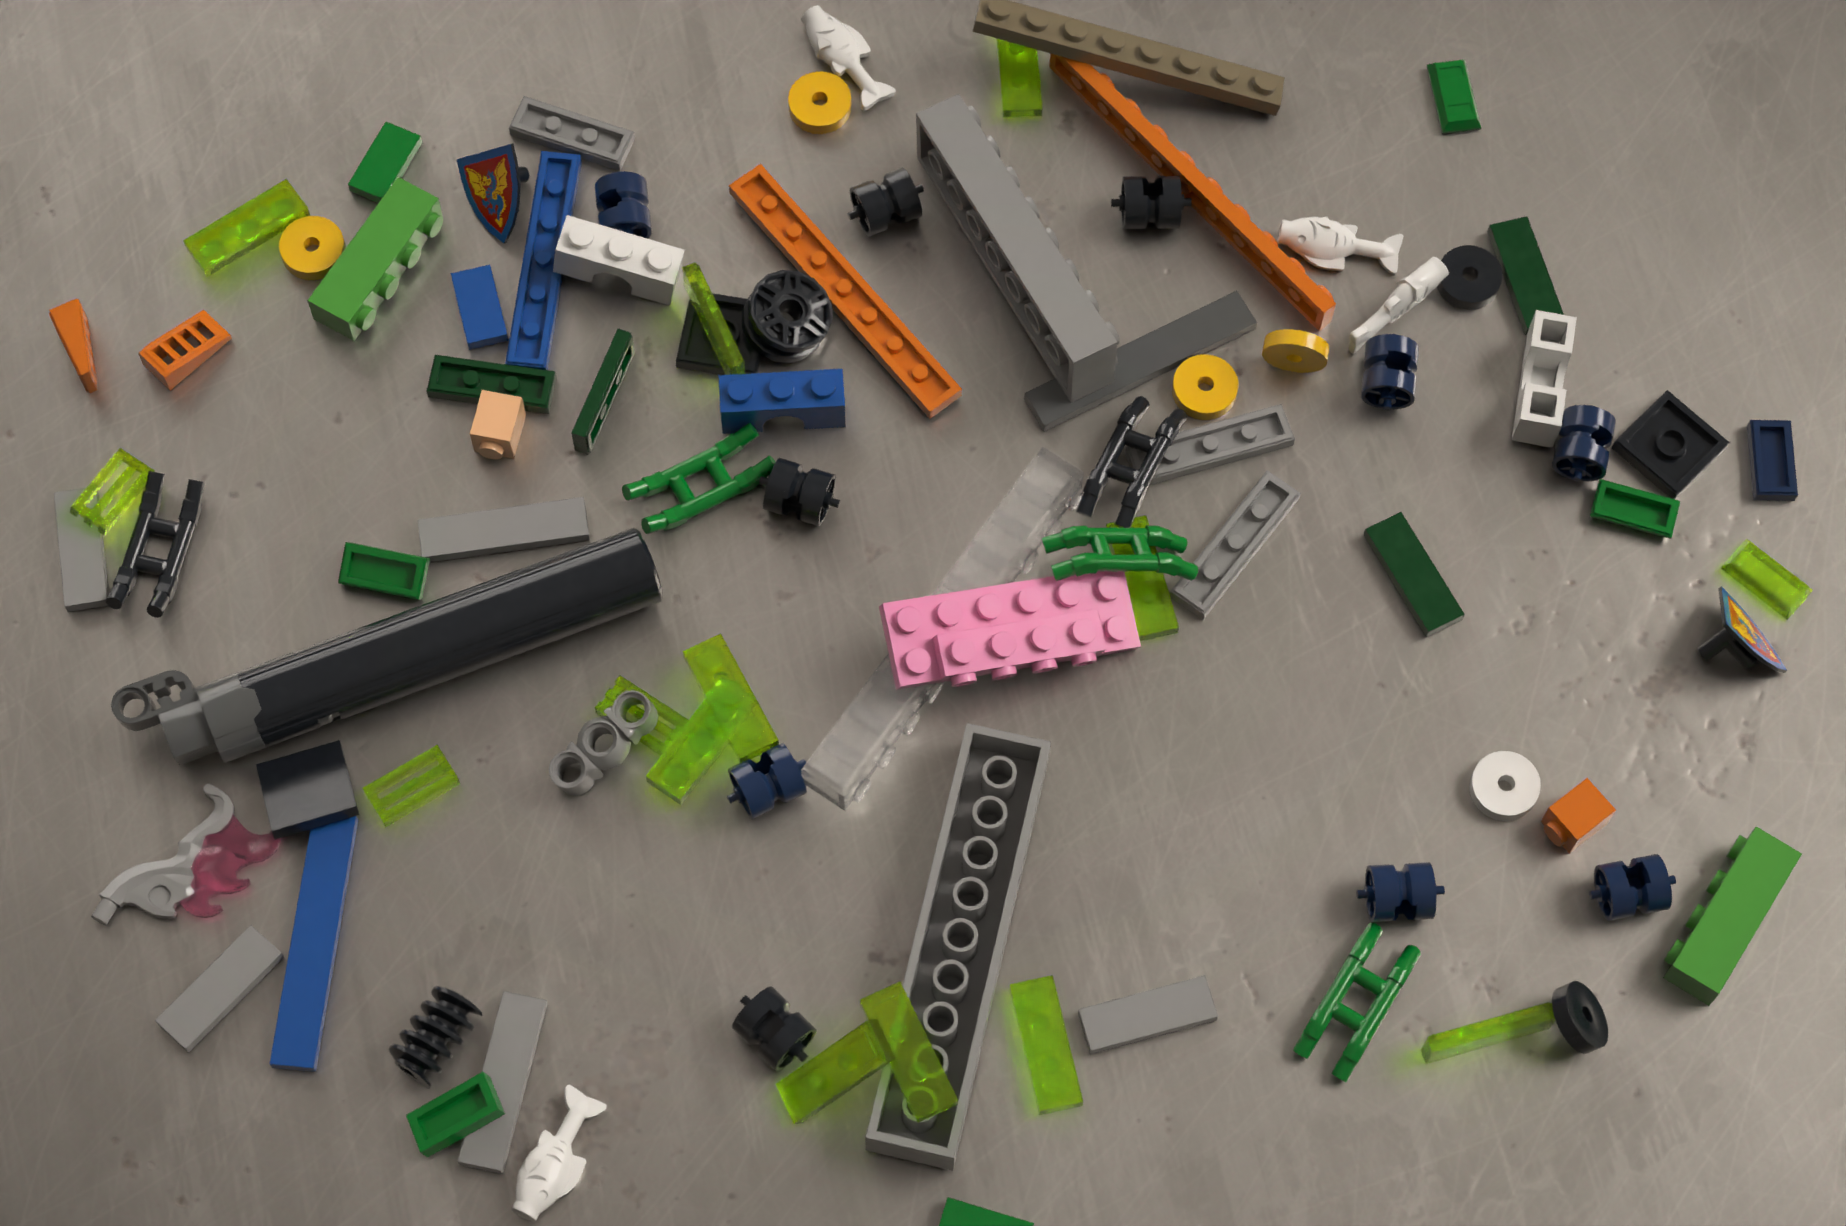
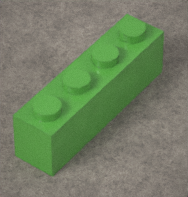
(376, 259)
(1731, 916)

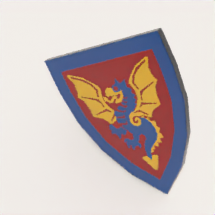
(493, 188)
(1740, 637)

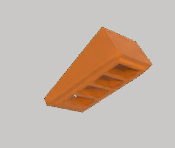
(74, 333)
(165, 345)

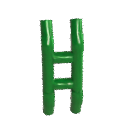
(675, 478)
(1102, 559)
(1366, 1025)

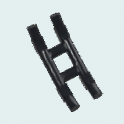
(1137, 479)
(147, 524)

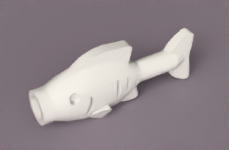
(842, 49)
(1327, 243)
(1408, 294)
(551, 1167)

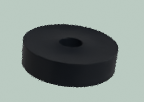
(1479, 264)
(1580, 1017)

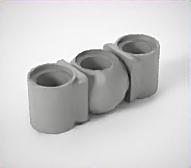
(584, 750)

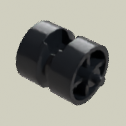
(1151, 202)
(878, 204)
(799, 491)
(777, 1031)

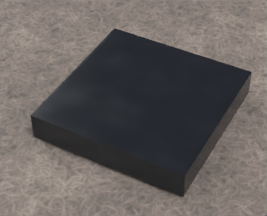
(695, 348)
(1670, 445)
(307, 789)

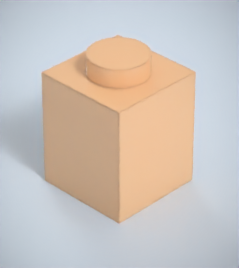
(497, 425)

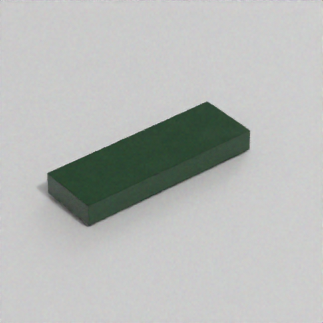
(1523, 269)
(465, 379)
(603, 392)
(1413, 574)

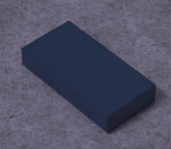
(1772, 460)

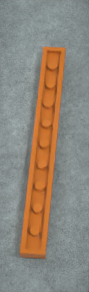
(1207, 197)

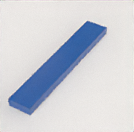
(538, 284)
(313, 946)

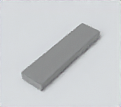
(1220, 443)
(503, 529)
(1235, 544)
(509, 1066)

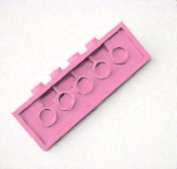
(1008, 629)

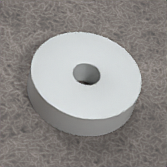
(1499, 803)

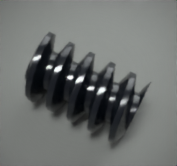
(433, 1034)

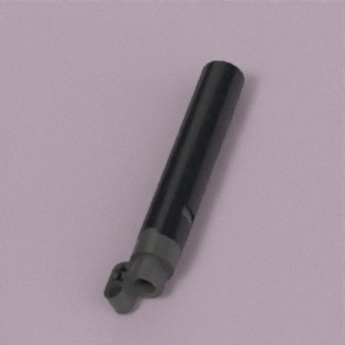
(398, 652)

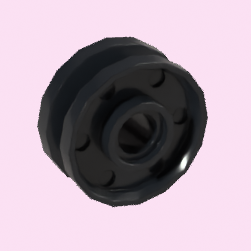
(801, 299)

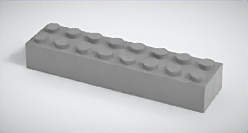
(1017, 248)

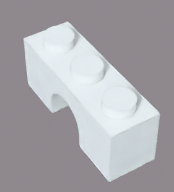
(644, 263)
(1542, 379)

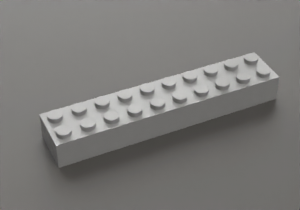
(964, 931)

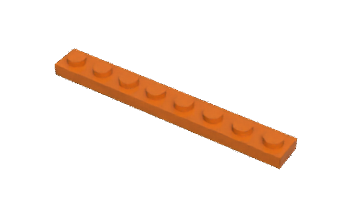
(849, 293)

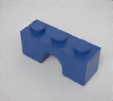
(758, 397)

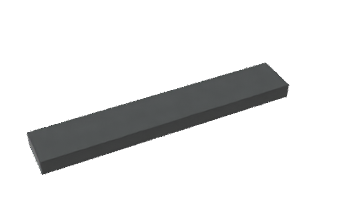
(1149, 357)

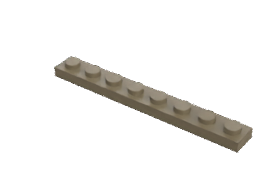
(1130, 54)

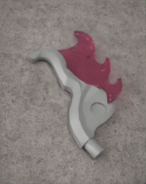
(200, 870)

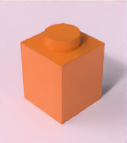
(1577, 816)

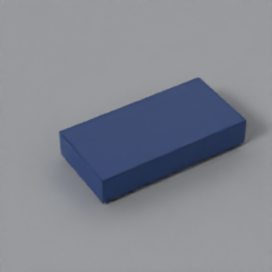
(479, 307)

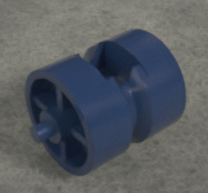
(623, 203)
(1390, 371)
(1582, 450)
(766, 781)
(1638, 886)
(1400, 892)

